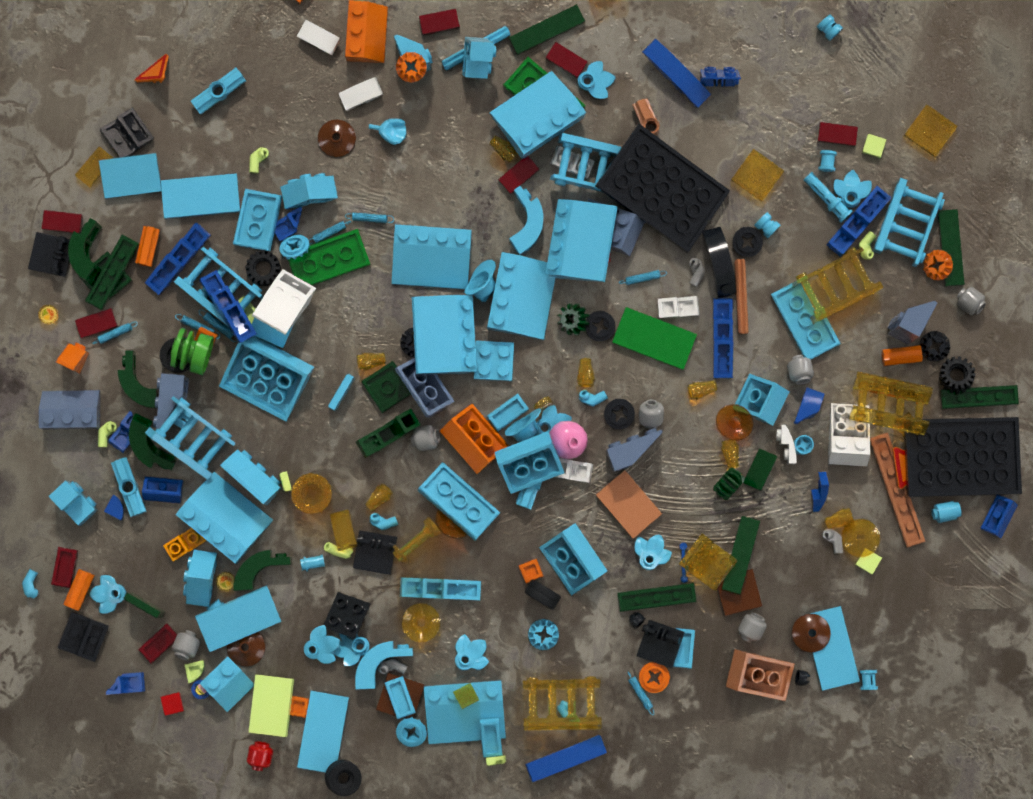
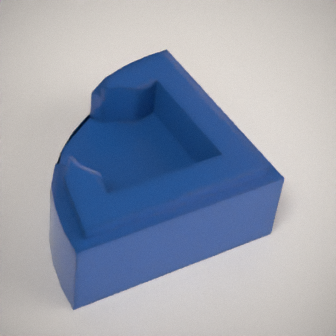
(115, 508)

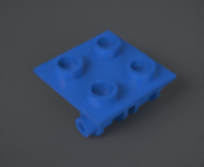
(729, 74)

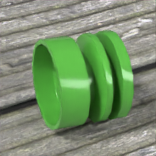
(191, 351)

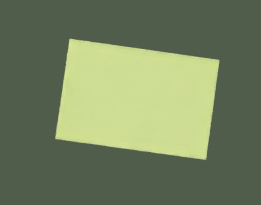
(271, 705)

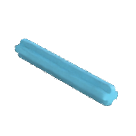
(457, 58)

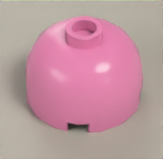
(569, 439)

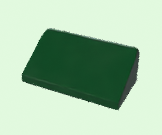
(760, 469)

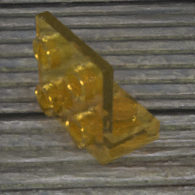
(708, 562)

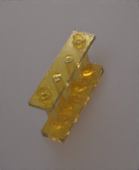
(836, 303)
(891, 388)
(429, 530)
(572, 721)

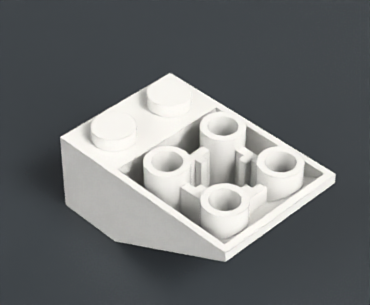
(284, 302)
(848, 438)

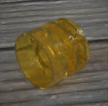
(315, 483)

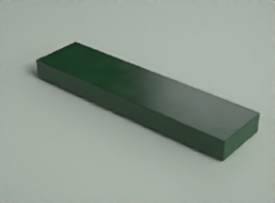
(547, 29)
(951, 244)
(112, 272)
(980, 397)
(742, 552)
(657, 597)

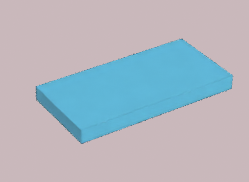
(200, 196)
(796, 312)
(458, 501)
(238, 618)
(836, 660)
(322, 731)

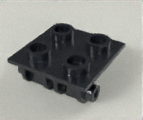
(50, 254)
(374, 552)
(346, 615)
(660, 643)

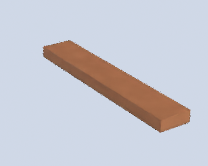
(898, 497)

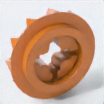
(420, 66)
(944, 269)
(653, 686)

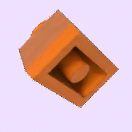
(73, 357)

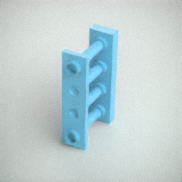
(587, 146)
(889, 225)
(201, 295)
(174, 444)

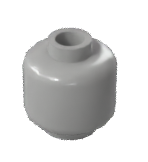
(971, 301)
(800, 369)
(651, 414)
(425, 438)
(752, 627)
(185, 645)

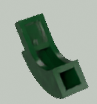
(79, 251)
(131, 385)
(388, 433)
(145, 448)
(253, 565)

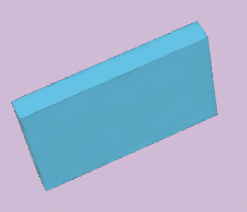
(130, 175)
(257, 220)

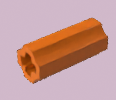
(147, 246)
(902, 355)
(78, 589)

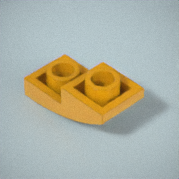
(183, 544)

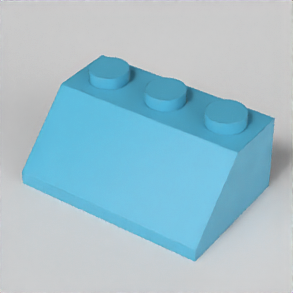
(529, 462)
(252, 476)
(573, 559)

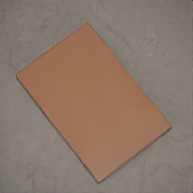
(628, 504)

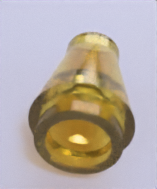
(503, 148)
(370, 360)
(585, 373)
(701, 388)
(730, 450)
(379, 496)
(840, 518)

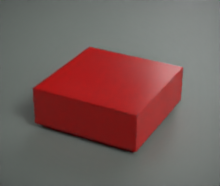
(172, 703)

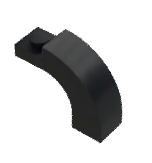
(720, 261)

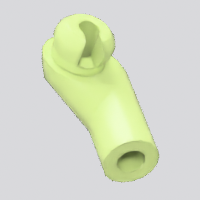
(865, 244)

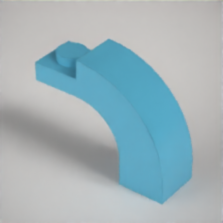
(529, 235)
(366, 670)

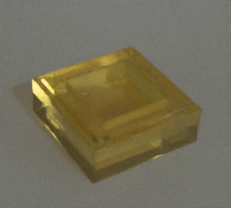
(466, 695)

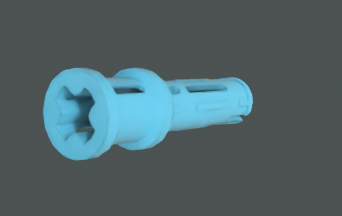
(834, 204)

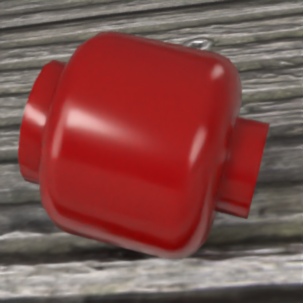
(259, 755)

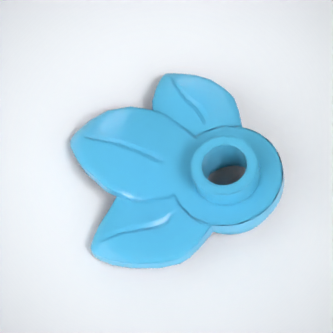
(599, 80)
(853, 187)
(551, 418)
(654, 549)
(105, 594)
(324, 645)
(348, 649)
(472, 651)

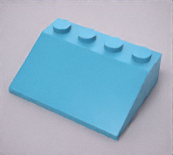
(538, 114)
(581, 240)
(431, 256)
(521, 297)
(444, 334)
(266, 376)
(224, 517)
(450, 722)

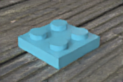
(494, 360)

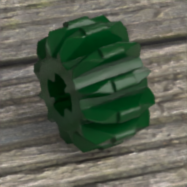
(567, 319)
(729, 483)

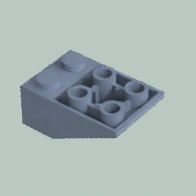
(626, 230)
(169, 386)
(626, 454)

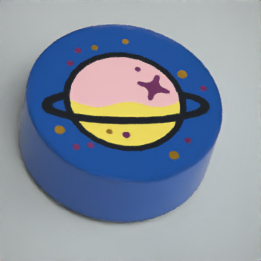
(198, 691)

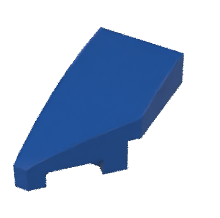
(288, 225)
(809, 405)
(120, 437)
(819, 495)
(128, 684)

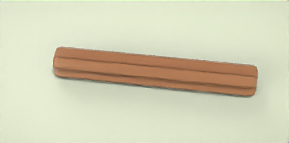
(741, 296)

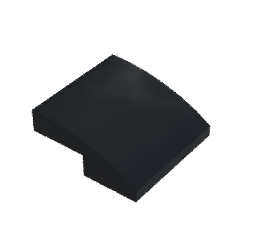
(126, 134)
(82, 636)

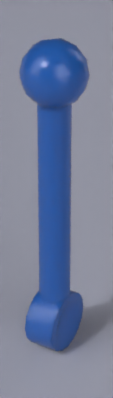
(684, 578)

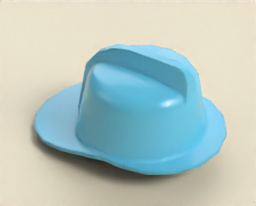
(482, 281)
(524, 427)

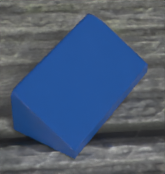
(162, 489)
(999, 516)

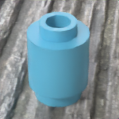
(946, 511)

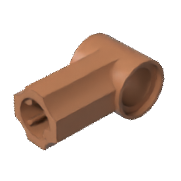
(646, 115)

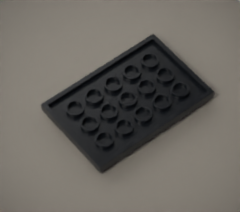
(662, 188)
(964, 458)

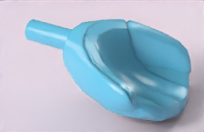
(391, 130)

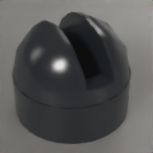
(636, 619)
(801, 678)

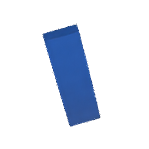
(676, 72)
(858, 221)
(177, 259)
(228, 306)
(722, 338)
(565, 758)

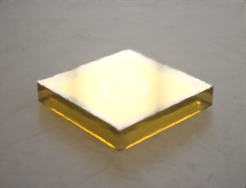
(930, 130)
(757, 175)

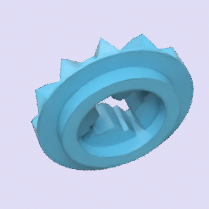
(292, 242)
(551, 629)
(414, 739)

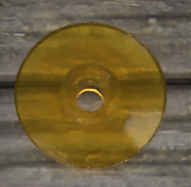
(862, 547)
(410, 622)

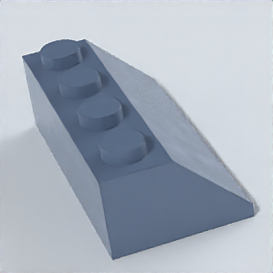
(910, 323)

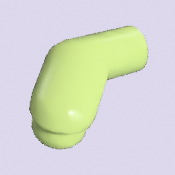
(257, 157)
(104, 432)
(332, 549)

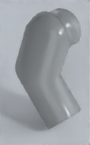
(698, 271)
(835, 538)
(390, 665)

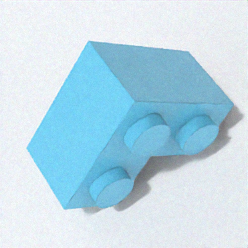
(478, 57)
(308, 190)
(73, 502)
(200, 578)

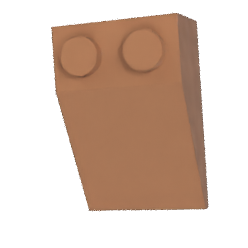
(760, 675)

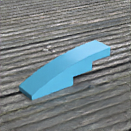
(440, 588)

